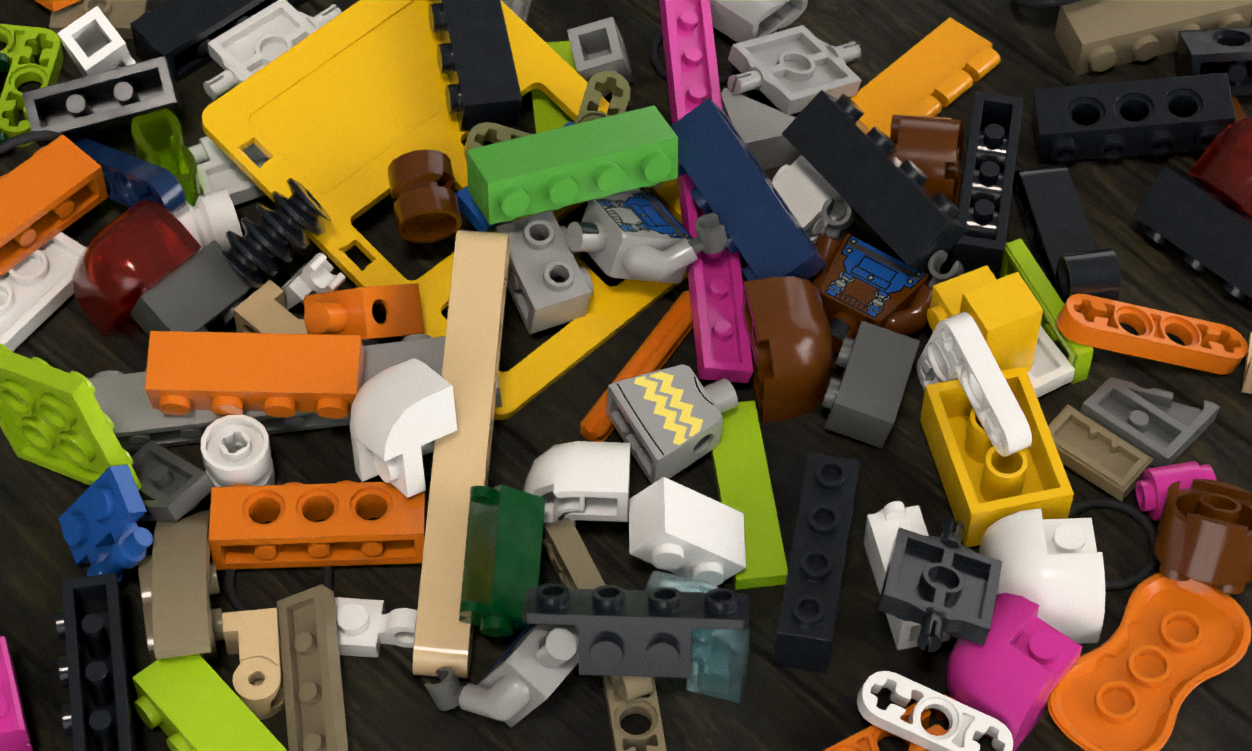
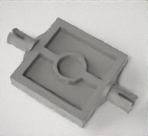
(793, 68)

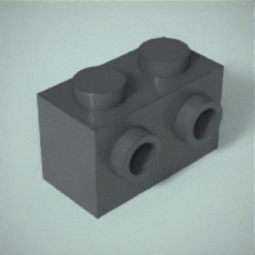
(193, 295)
(871, 383)

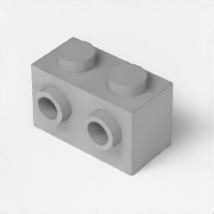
(544, 273)

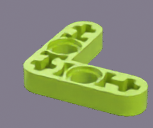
(22, 45)

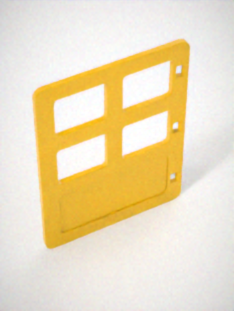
(373, 91)

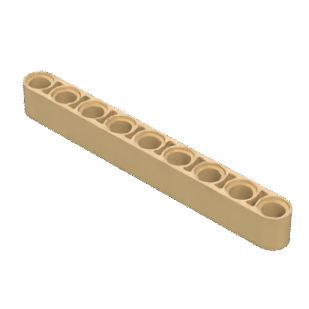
(462, 456)

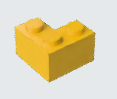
(1001, 309)

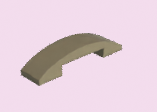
(181, 586)

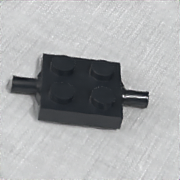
(940, 586)

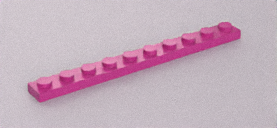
(716, 278)

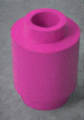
(1155, 482)

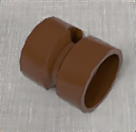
(425, 196)

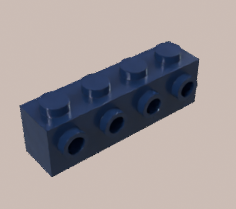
(743, 197)

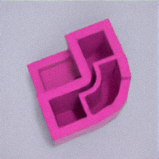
(1013, 668)

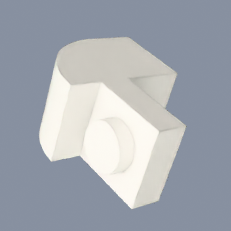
(95, 44)

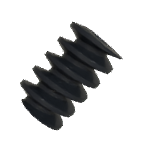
(275, 233)

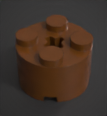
(932, 146)
(1206, 535)

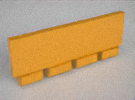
(927, 76)

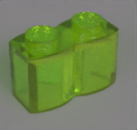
(161, 142)

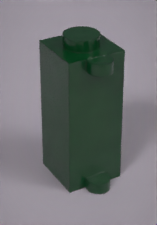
(500, 557)

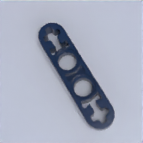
(134, 179)

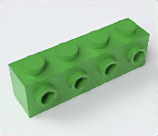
(572, 164)

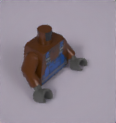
(871, 283)

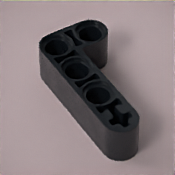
(1062, 236)

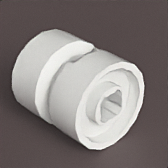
(210, 218)
(237, 452)

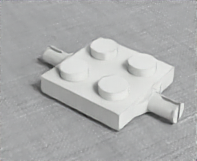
(260, 41)

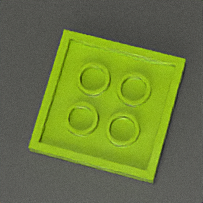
(57, 420)

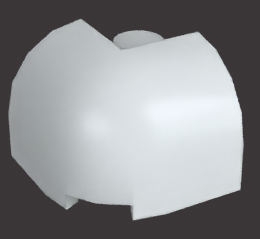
(397, 421)
(582, 481)
(1052, 566)

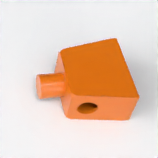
(351, 312)

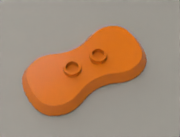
(1137, 680)

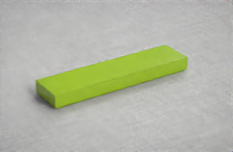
(746, 486)

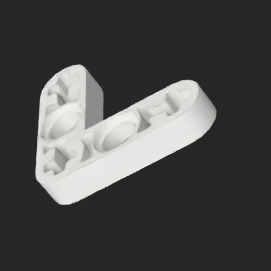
(962, 353)
(963, 720)

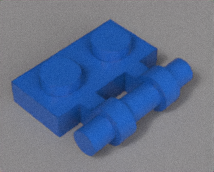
(104, 526)

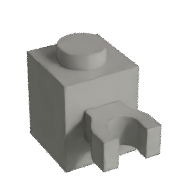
(600, 48)

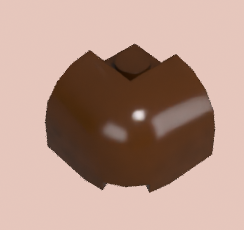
(788, 346)

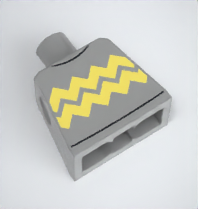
(669, 418)

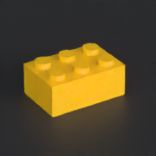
(975, 476)

